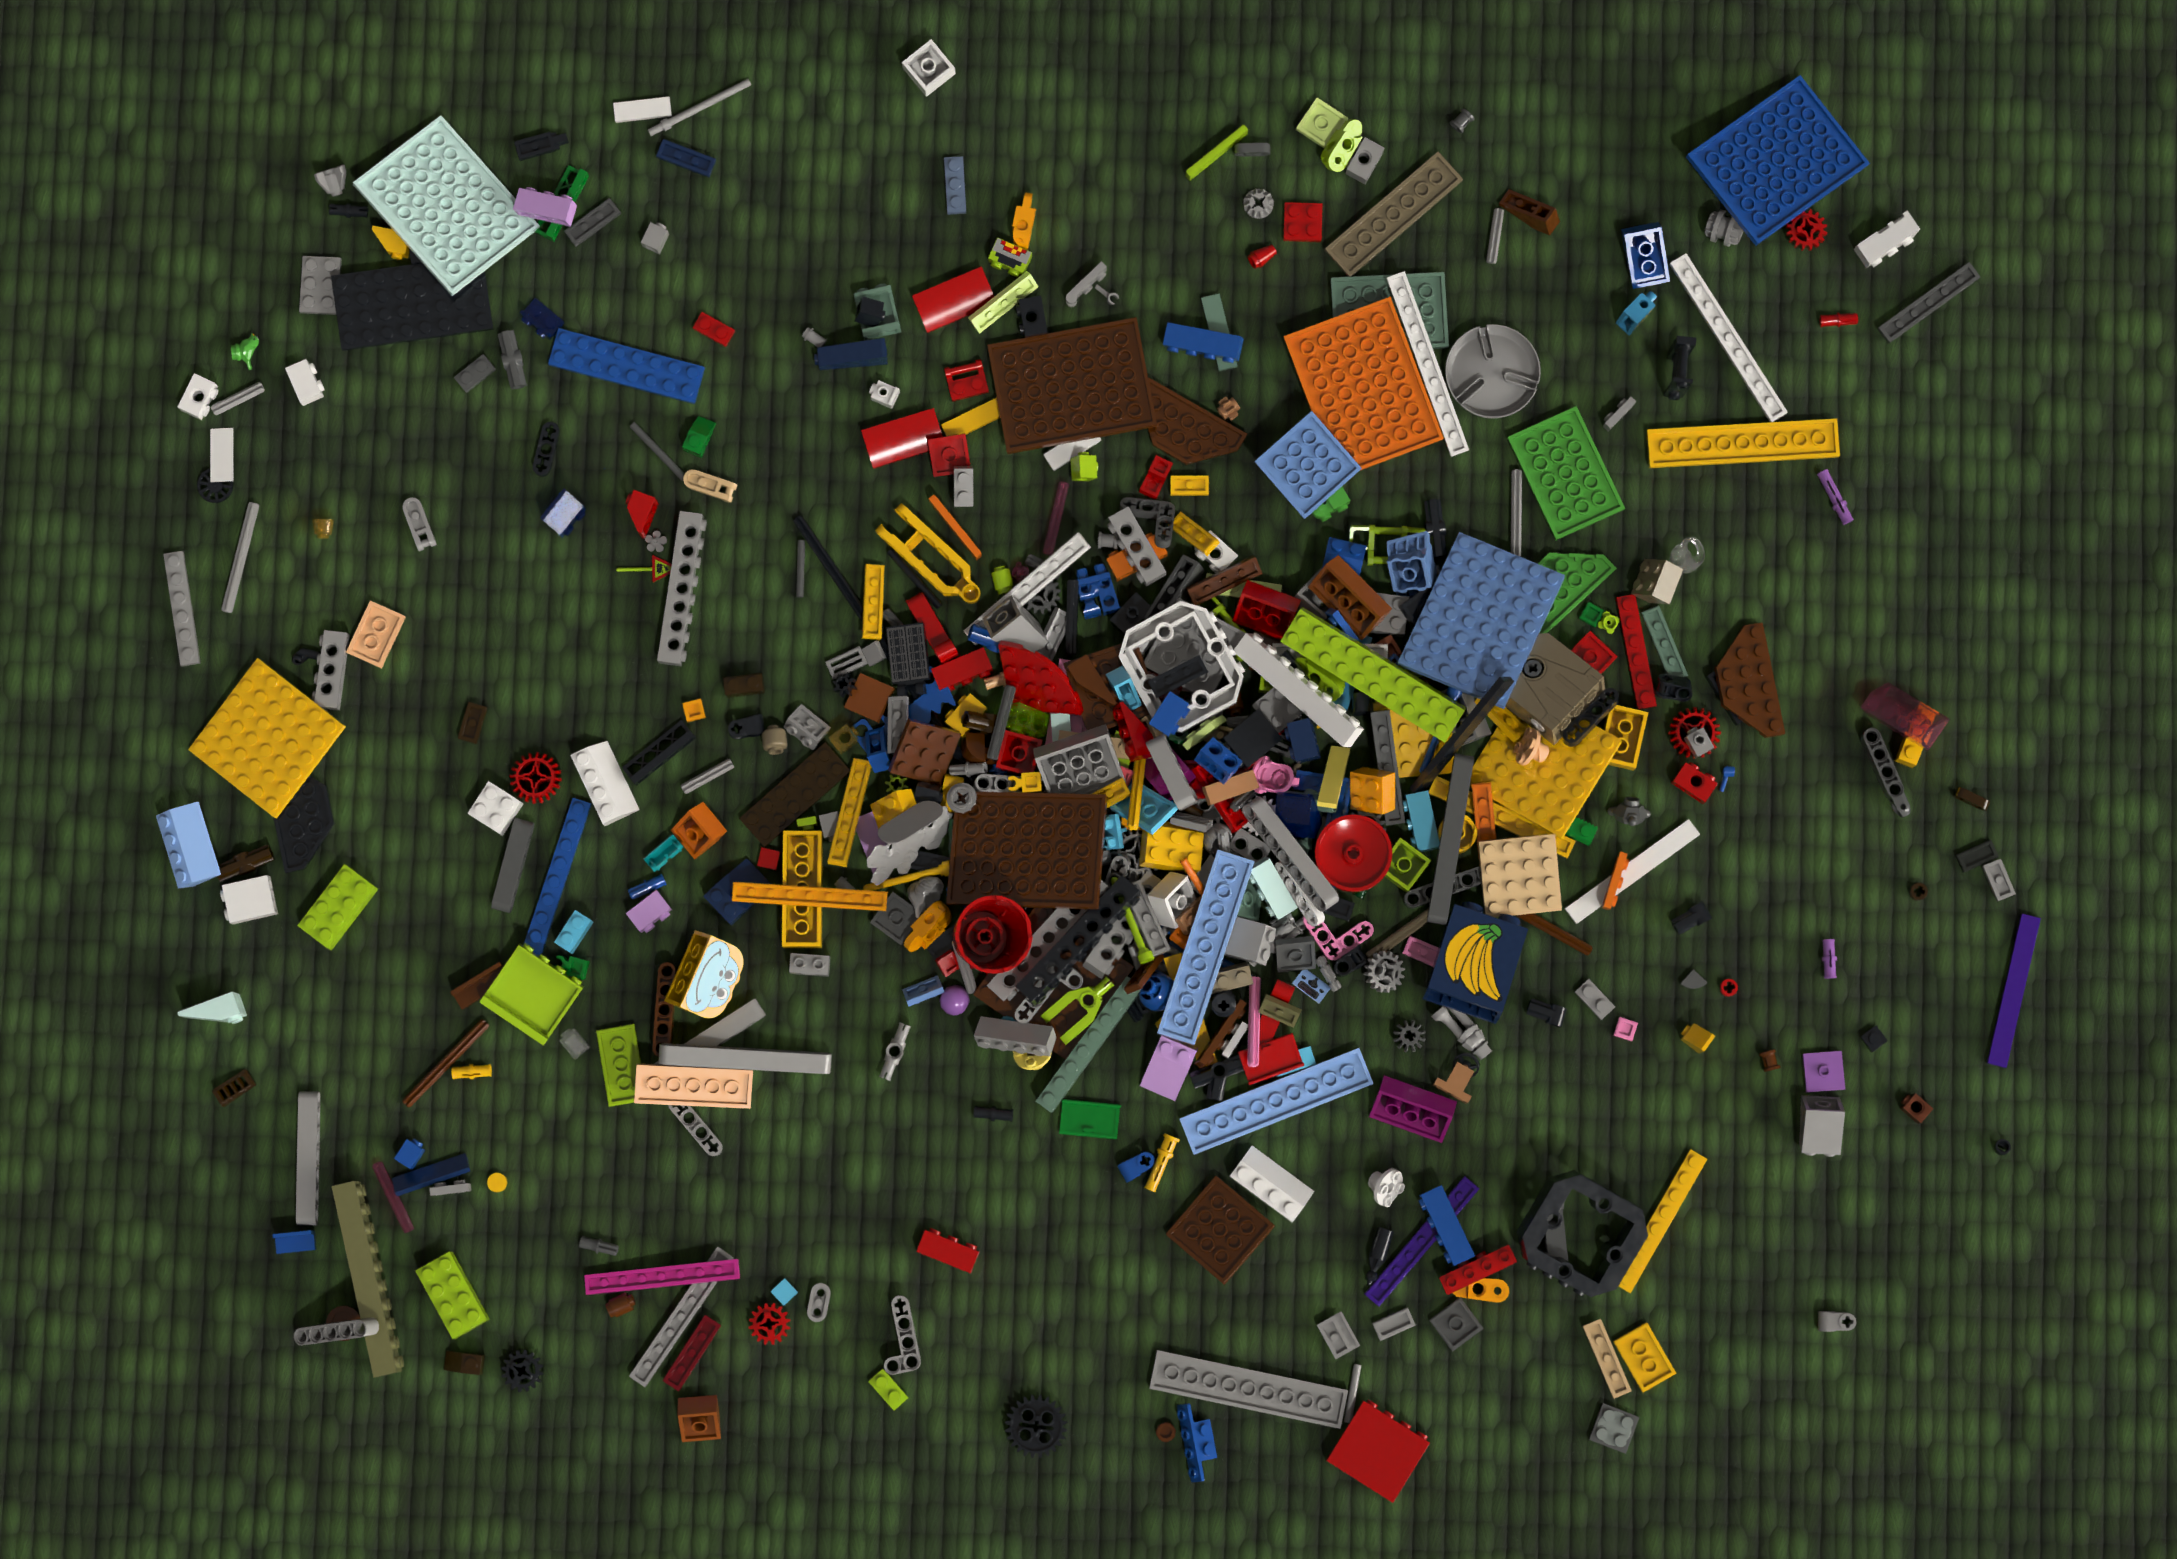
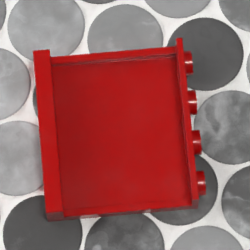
(1378, 1450)

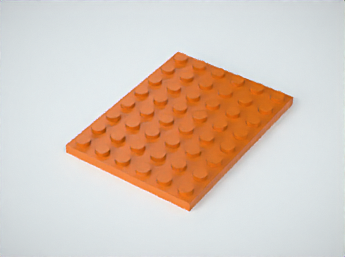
(1365, 383)

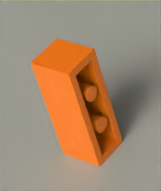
(1119, 565)

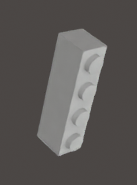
(1015, 1036)

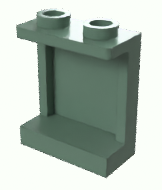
(890, 323)

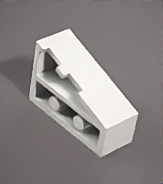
(1887, 240)

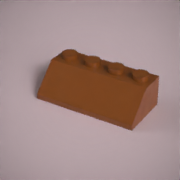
(1348, 593)

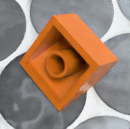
(698, 830)

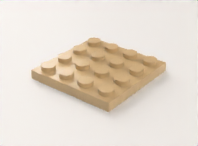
(1520, 875)

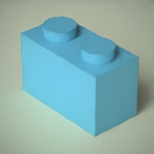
(573, 932)

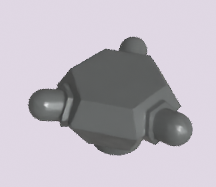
(1629, 811)

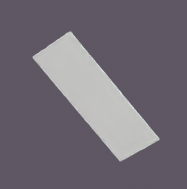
(221, 455)

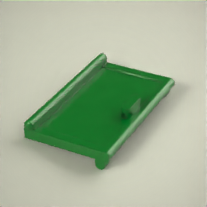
(1090, 1118)

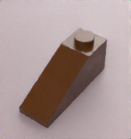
(1530, 211)

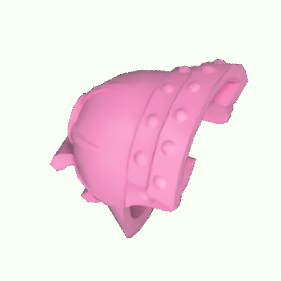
(1273, 776)

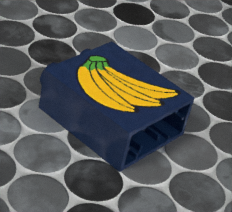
(1476, 962)

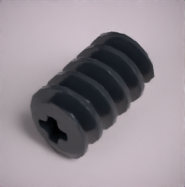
(1226, 1009)

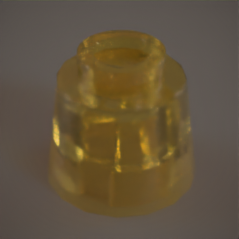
(323, 528)

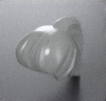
(1210, 838)
(924, 893)

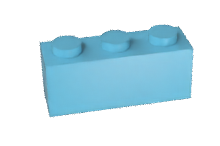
(1421, 821)

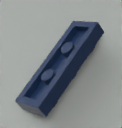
(686, 158)

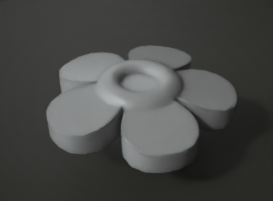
(655, 541)

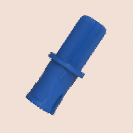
(647, 887)

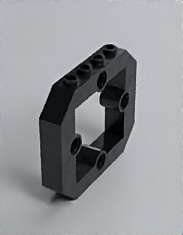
(1612, 1267)

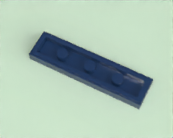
(431, 1174)

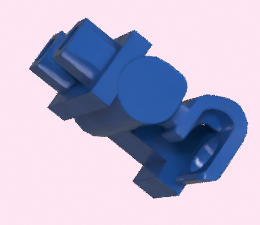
(1095, 586)

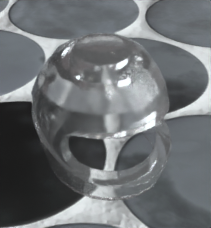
(1683, 558)

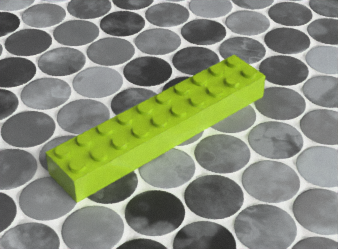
(1373, 674)

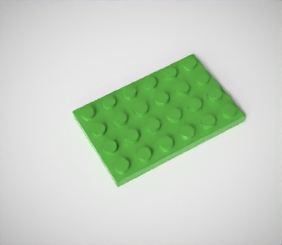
(1566, 473)

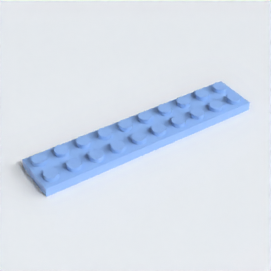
(1205, 947)
(1276, 1101)

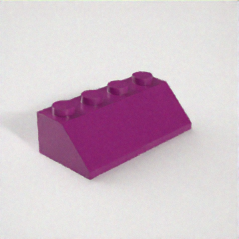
(1413, 1109)

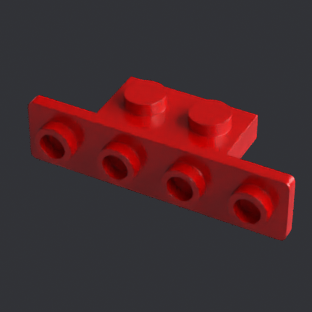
(1477, 1269)

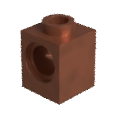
(1924, 1108)

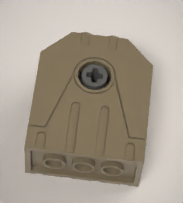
(1553, 688)

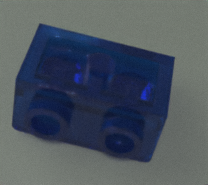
(542, 319)

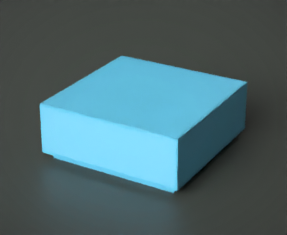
(784, 1291)

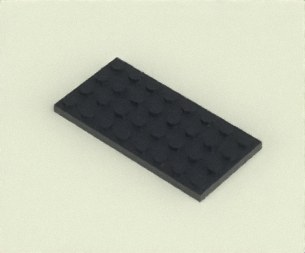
(405, 307)

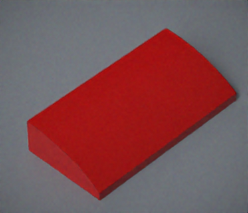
(953, 299)
(901, 438)

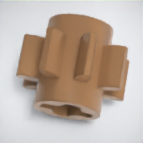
(1228, 408)

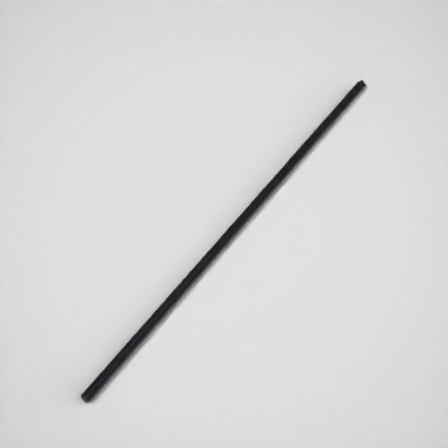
(858, 609)

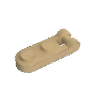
(709, 485)

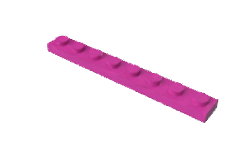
(662, 1277)

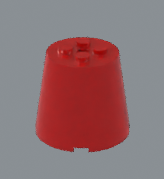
(1006, 932)

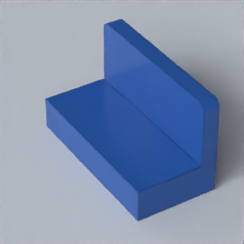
(295, 1241)

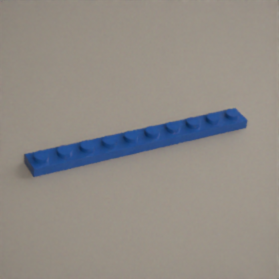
(557, 874)

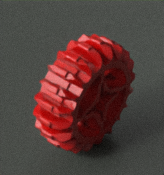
(1686, 727)
(535, 770)

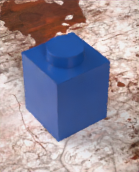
(410, 1153)

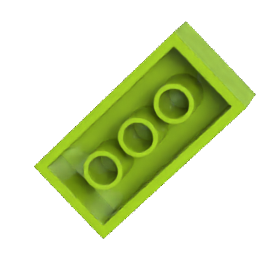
(337, 907)
(452, 1295)

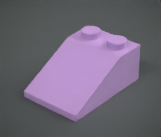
(1168, 1067)

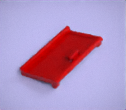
(1274, 1059)

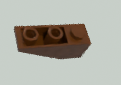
(1087, 678)

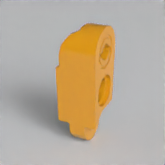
(1023, 222)
(928, 926)
(1488, 1291)

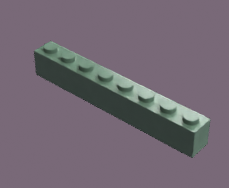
(1087, 1047)

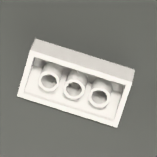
(605, 782)
(1271, 1184)

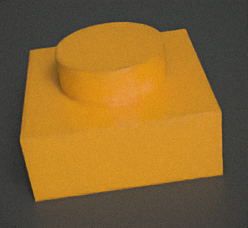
(694, 710)

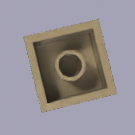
(1656, 581)

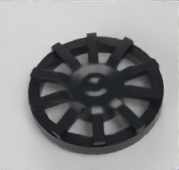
(214, 487)

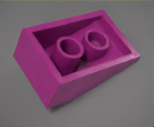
(1155, 778)

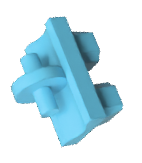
(1113, 832)

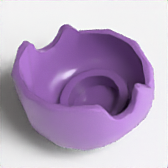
(954, 1000)

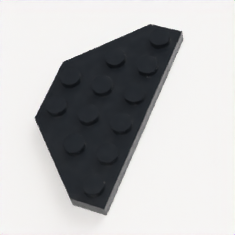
(304, 825)

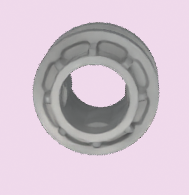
(1724, 228)

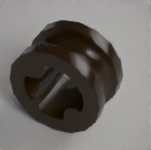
(1913, 895)

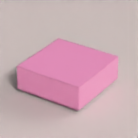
(1625, 1029)

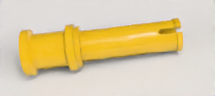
(1164, 1153)

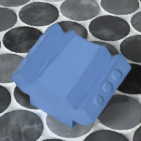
(1411, 564)

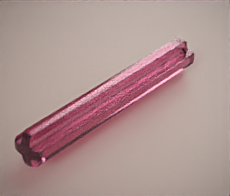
(1055, 518)
(394, 1200)

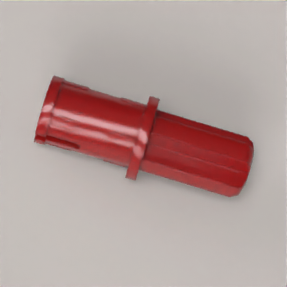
(1838, 319)

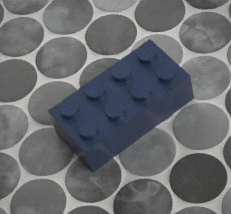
(1303, 741)

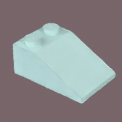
(223, 1008)

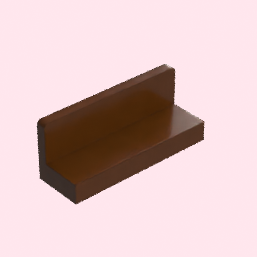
(476, 987)

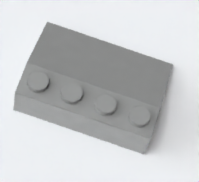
(1079, 762)

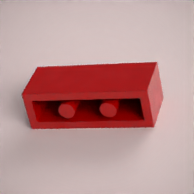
(962, 670)
(948, 1250)

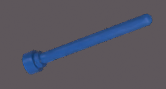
(1454, 694)

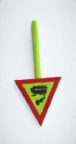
(660, 568)

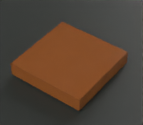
(869, 698)

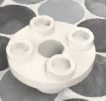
(1386, 1186)

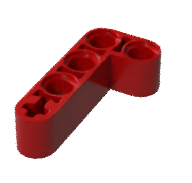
(935, 634)
(1268, 1026)

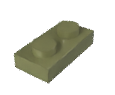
(1280, 1010)

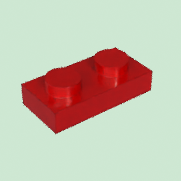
(713, 329)

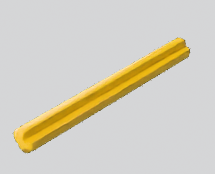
(1136, 794)

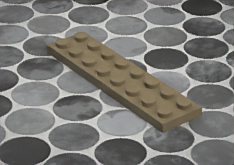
(1393, 214)

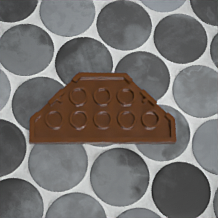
(1188, 430)
(1748, 682)

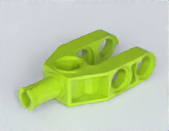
(1097, 993)

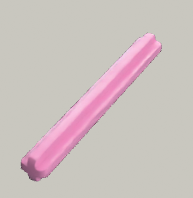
(1254, 1022)

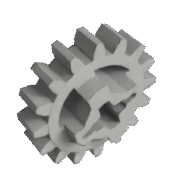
(1382, 970)

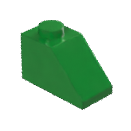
(698, 436)

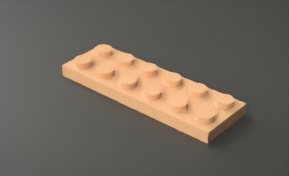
(693, 1086)

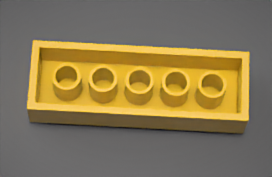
(802, 868)

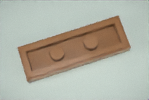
(1234, 786)

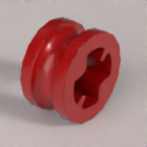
(1724, 983)

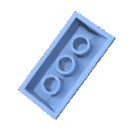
(188, 845)

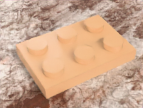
(375, 634)

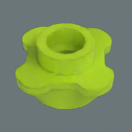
(1608, 627)

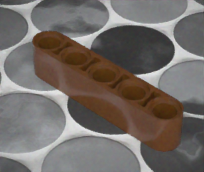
(663, 1019)

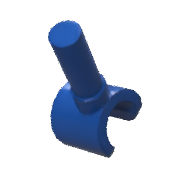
(1728, 771)

